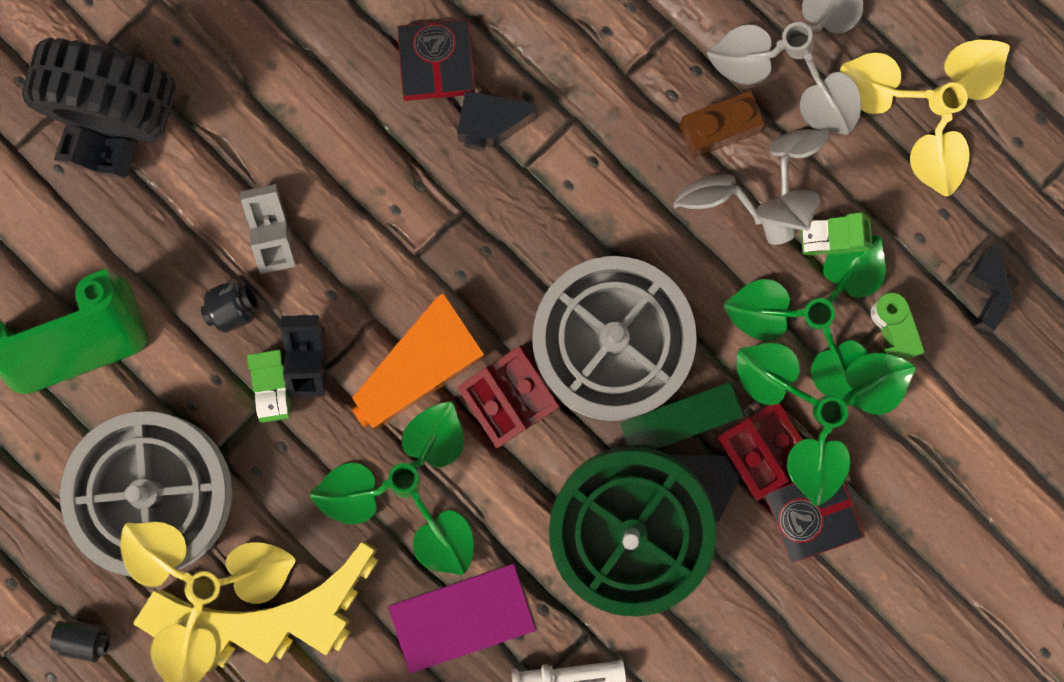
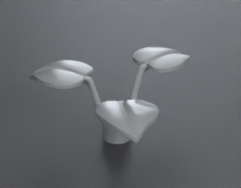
(746, 53)
(777, 216)

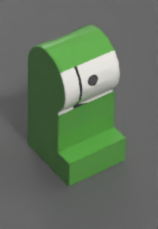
(838, 235)
(897, 326)
(269, 386)

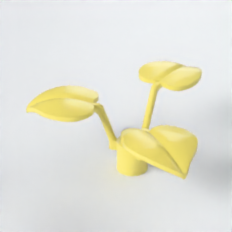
(976, 73)
(155, 550)

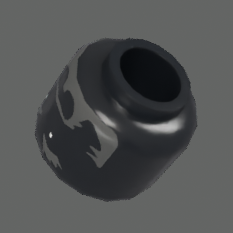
(229, 306)

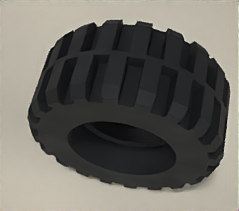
(99, 90)

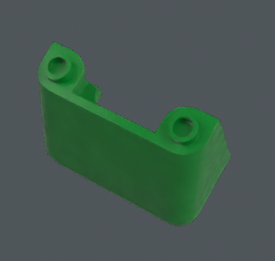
(95, 336)

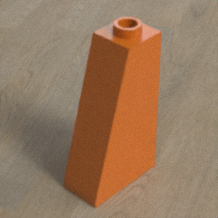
(420, 363)

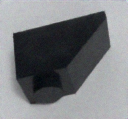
(492, 119)

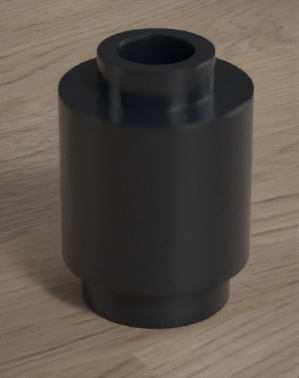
(80, 640)

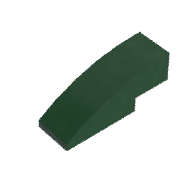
(683, 418)

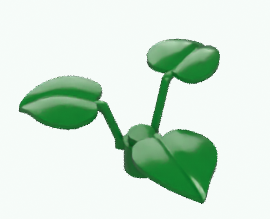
(763, 305)
(814, 465)
(349, 490)

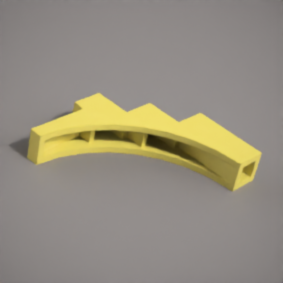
(266, 631)

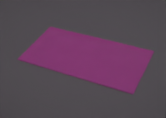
(461, 618)

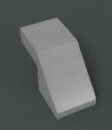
(268, 229)

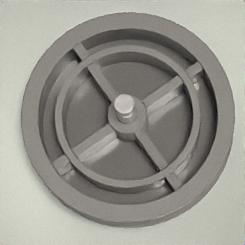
(614, 338)
(144, 472)

